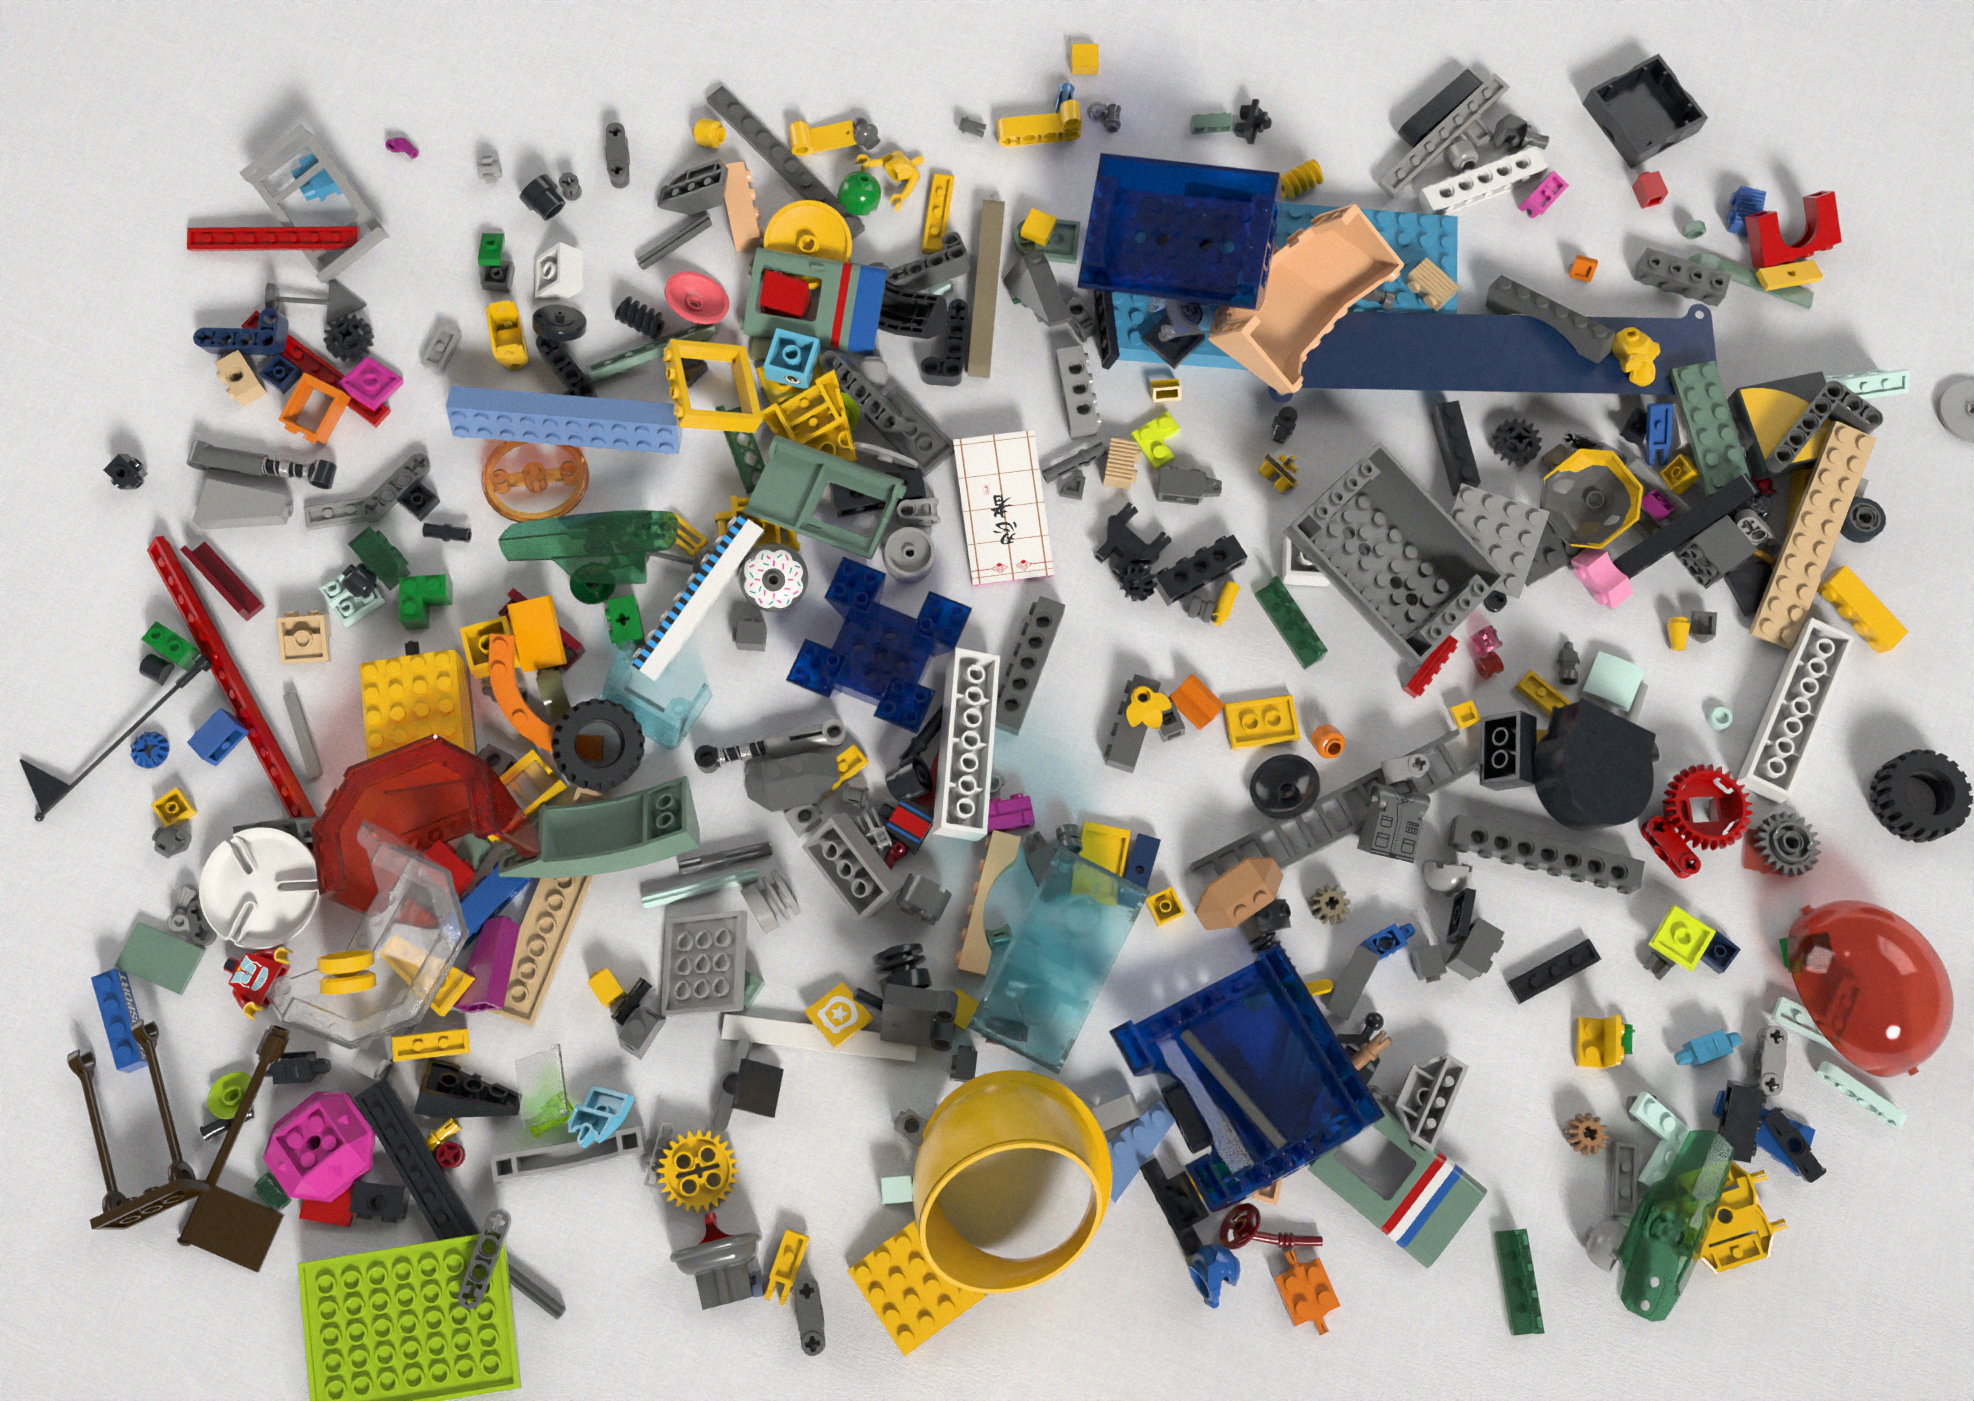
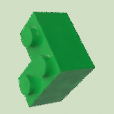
(420, 593)

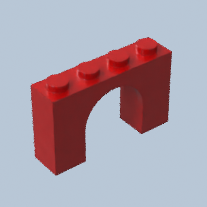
(1820, 232)

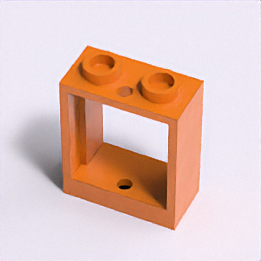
(298, 401)

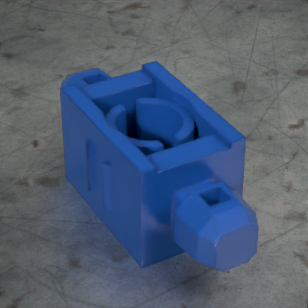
(1398, 936)

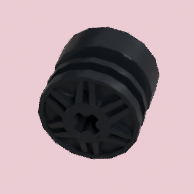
(901, 967)

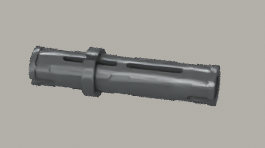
(1082, 458)

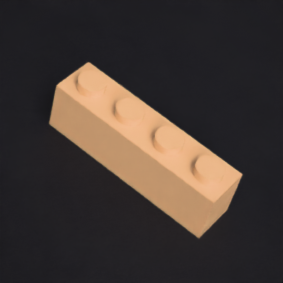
(740, 208)

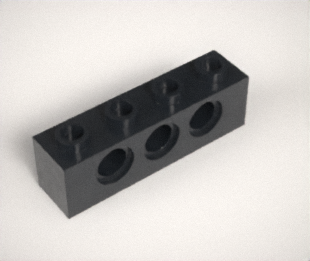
(847, 505)
(1172, 590)

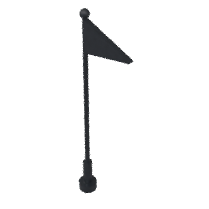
(50, 790)

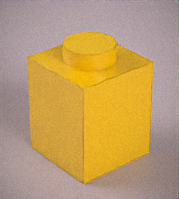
(606, 987)

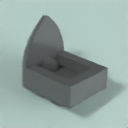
(1703, 626)

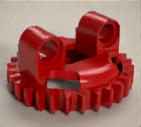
(1723, 807)

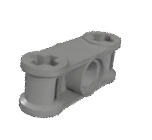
(1770, 1060)

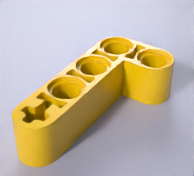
(1041, 128)

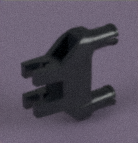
(1127, 544)

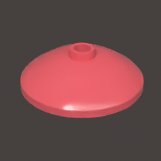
(696, 297)

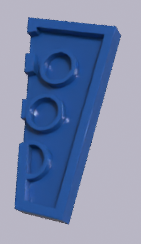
(1766, 1141)

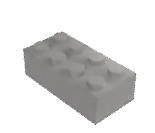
(852, 866)

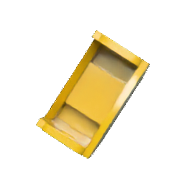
(506, 338)

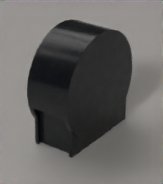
(1593, 767)

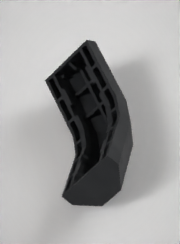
(912, 313)

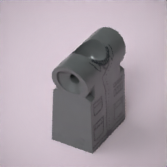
(1393, 822)

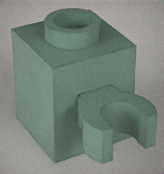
(752, 988)

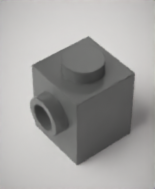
(750, 635)
(1429, 963)

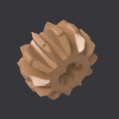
(1584, 1124)

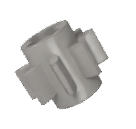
(489, 169)

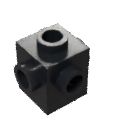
(126, 472)
(1274, 916)

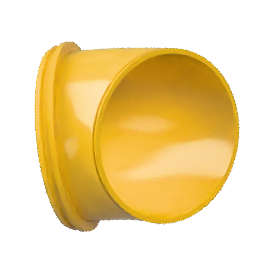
(993, 1116)

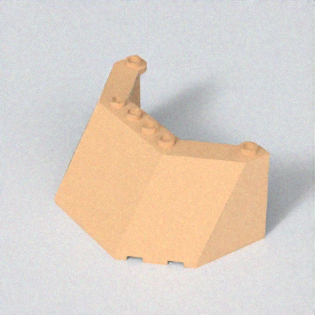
(1306, 292)

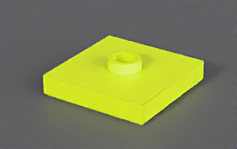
(1682, 938)

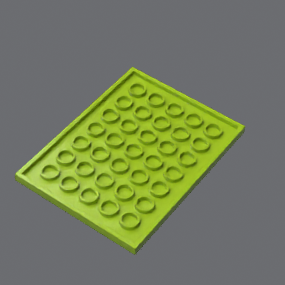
(395, 1328)

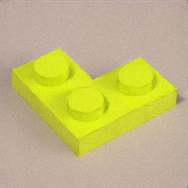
(1152, 438)

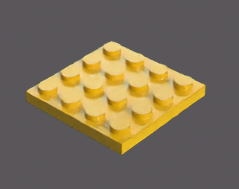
(908, 1292)

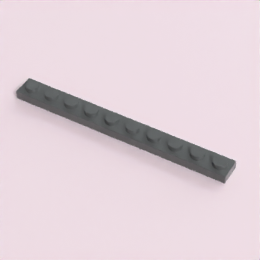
(777, 155)

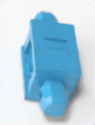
(1707, 1048)

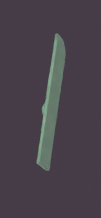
(1748, 278)

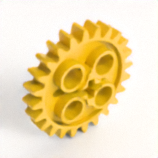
(702, 1193)

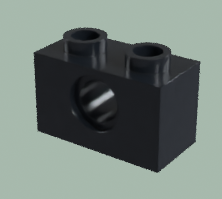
(364, 1200)

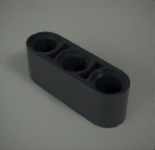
(1186, 1118)

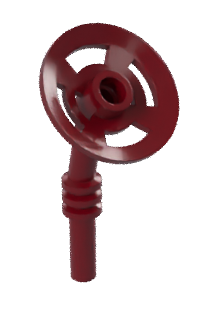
(1245, 1231)

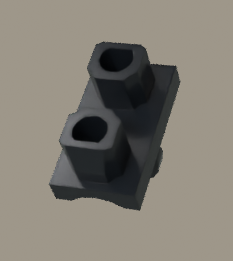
(1256, 121)
(1284, 424)

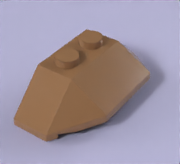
(1239, 893)

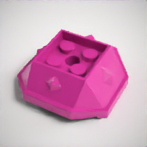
(336, 1163)

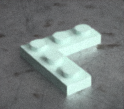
(1798, 1019)
(1668, 1128)

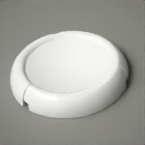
(259, 888)

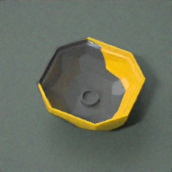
(1591, 498)

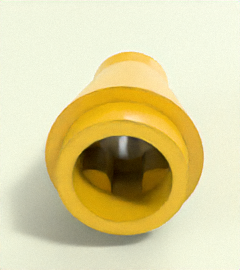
(1678, 632)

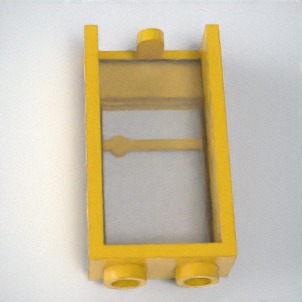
(531, 785)

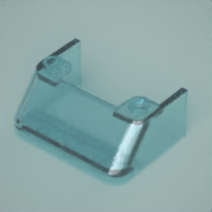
(662, 725)

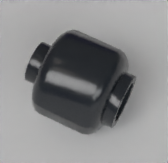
(359, 580)

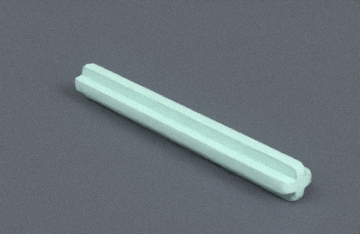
(700, 888)

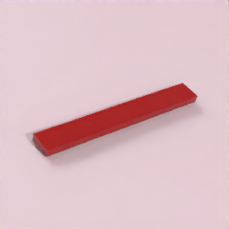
(272, 238)
(315, 366)

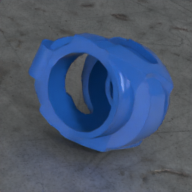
(1208, 1269)

